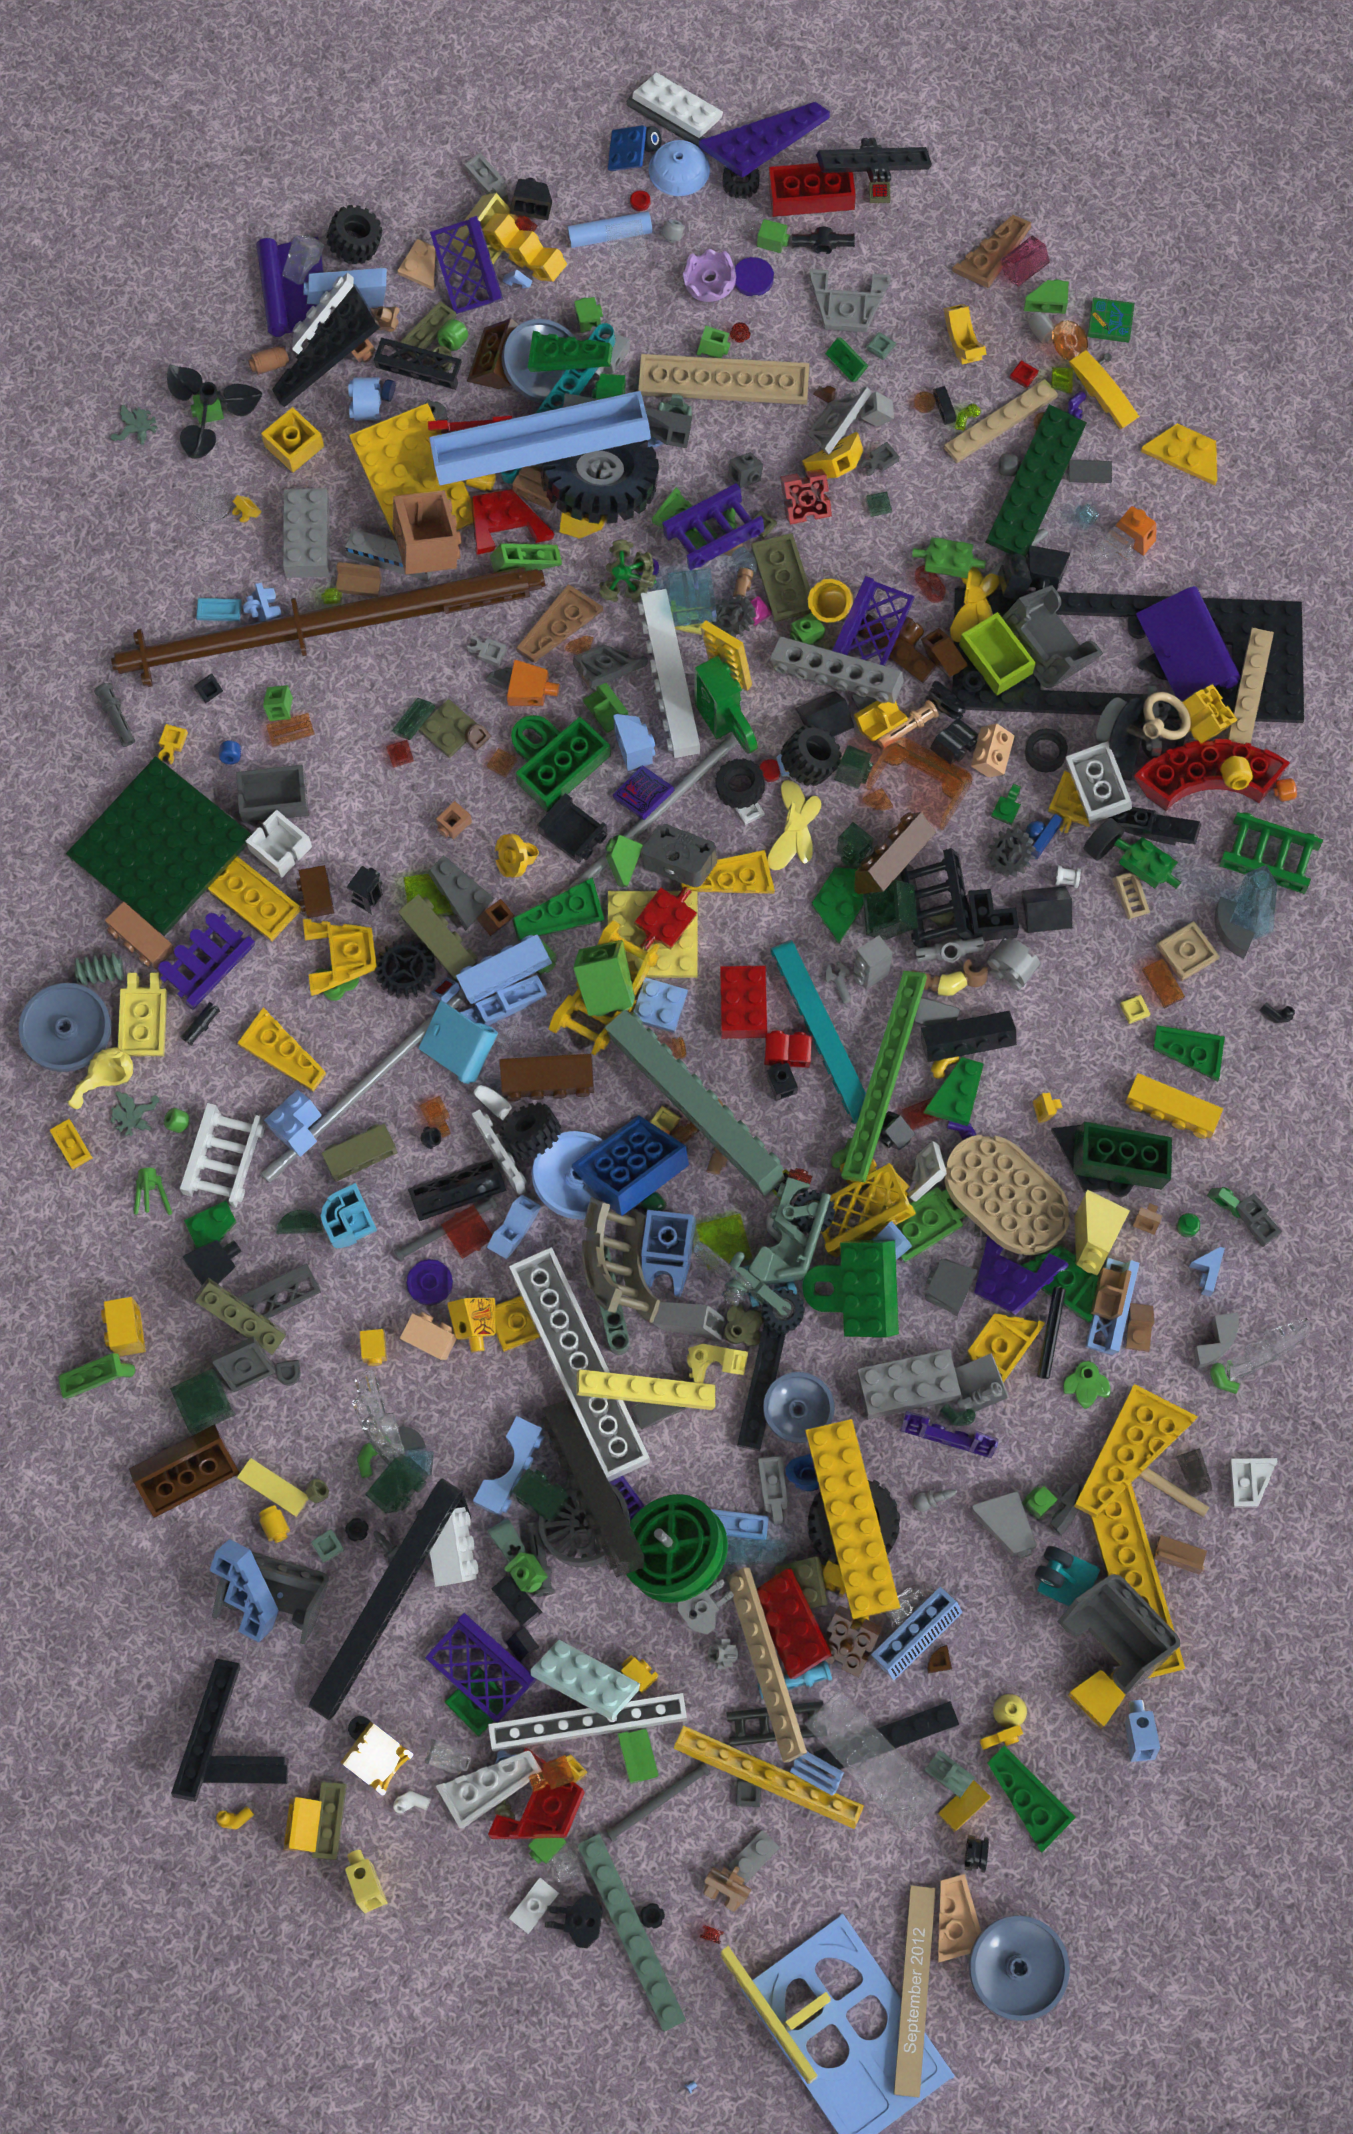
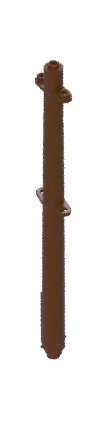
(446, 597)

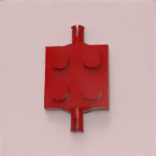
(665, 918)

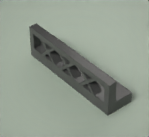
(279, 1285)

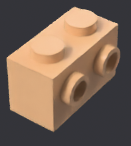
(992, 750)
(429, 1336)

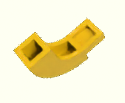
(962, 334)

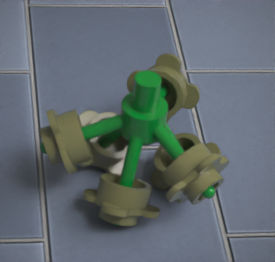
(619, 571)

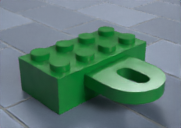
(719, 703)
(559, 760)
(862, 1288)

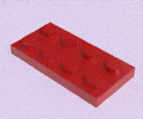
(792, 1624)

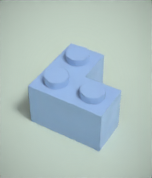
(292, 1120)

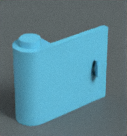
(458, 1042)

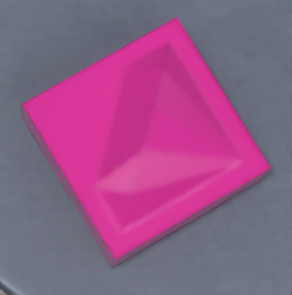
(761, 610)

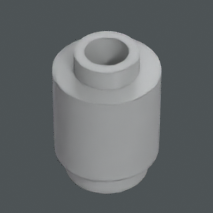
(1042, 327)

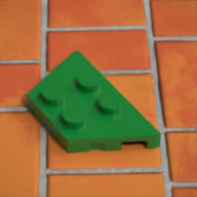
(838, 902)
(1078, 1283)

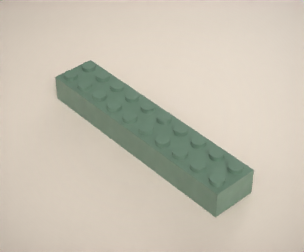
(696, 1102)

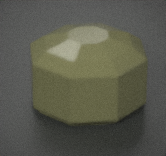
(316, 1490)

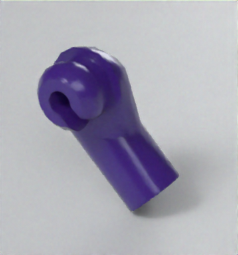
(964, 1131)

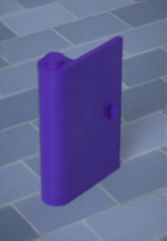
(282, 297)
(1187, 632)

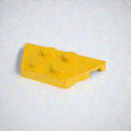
(1185, 451)
(1006, 1340)

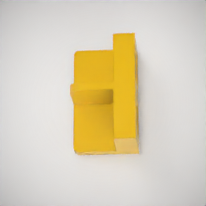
(879, 719)

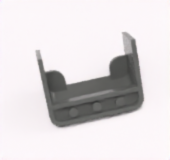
(301, 1589)

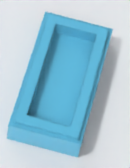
(219, 609)

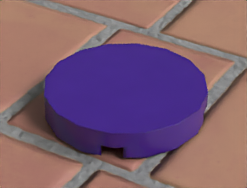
(753, 276)
(424, 1286)

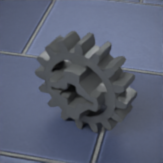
(735, 615)
(1013, 854)

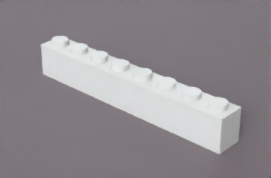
(670, 673)
(586, 1723)

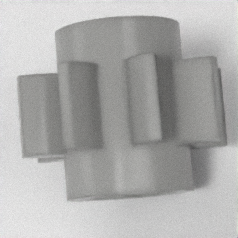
(722, 1653)

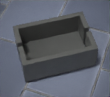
(271, 790)

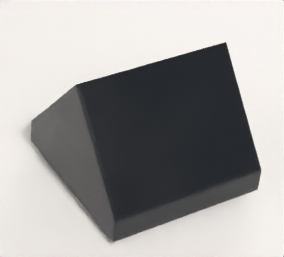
(208, 688)
(522, 1644)

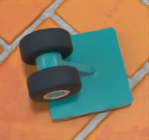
(1065, 1576)

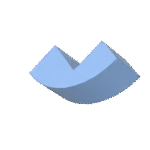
(517, 1223)

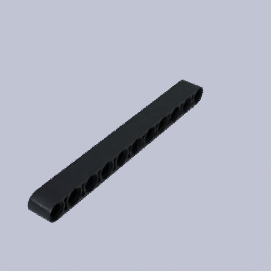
(385, 1599)

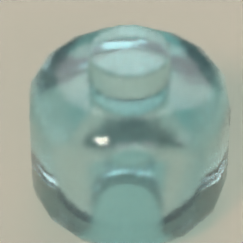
(1086, 515)

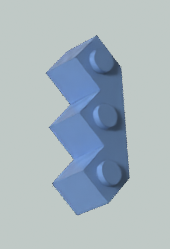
(246, 1589)

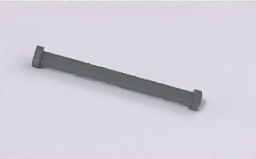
(437, 1233)
(657, 1801)

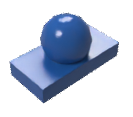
(1042, 834)

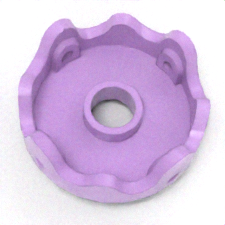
(709, 264)

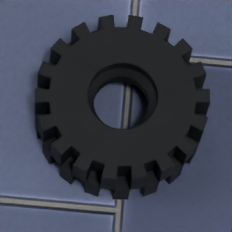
(530, 1131)

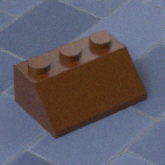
(487, 363)

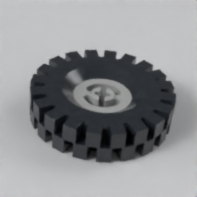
(624, 485)

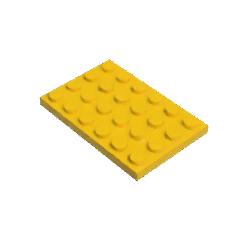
(401, 462)

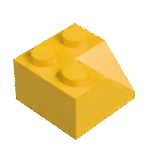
(292, 439)
(123, 1326)

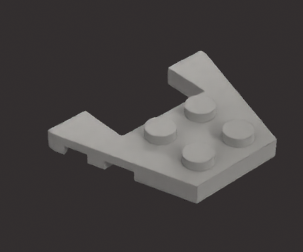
(847, 309)

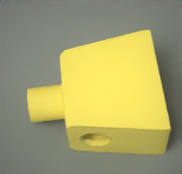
(367, 1890)

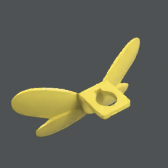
(796, 834)

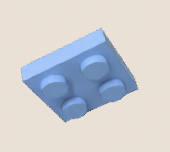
(660, 1004)

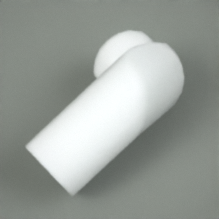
(410, 1800)

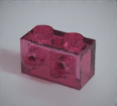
(1025, 261)

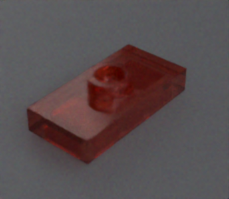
(916, 1117)

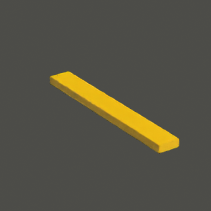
(767, 1777)

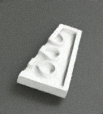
(321, 312)
(482, 1790)

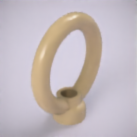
(1155, 726)

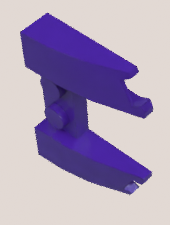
(980, 1443)

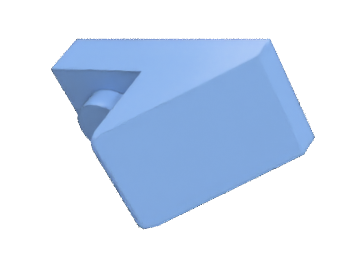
(1211, 1264)

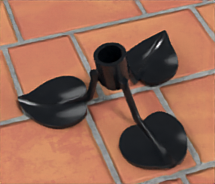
(186, 381)

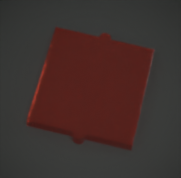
(467, 1231)

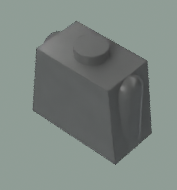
(949, 1285)

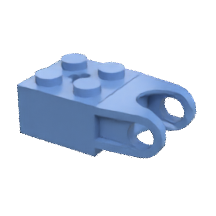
(670, 1257)

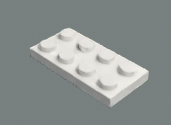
(677, 105)

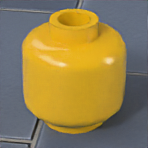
(1236, 772)

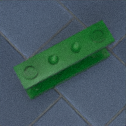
(1294, 881)

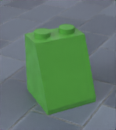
(604, 978)

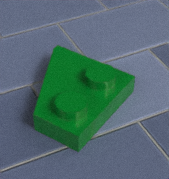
(210, 1224)

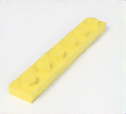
(645, 1389)

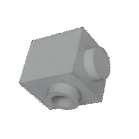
(877, 409)

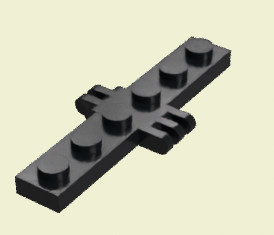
(874, 160)

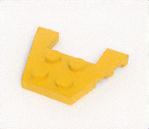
(350, 952)

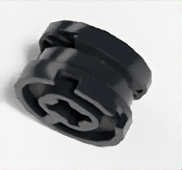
(976, 1853)

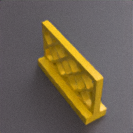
(874, 1224)

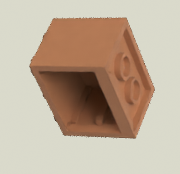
(426, 532)

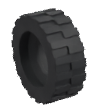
(735, 768)

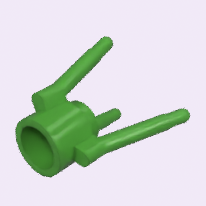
(146, 1181)

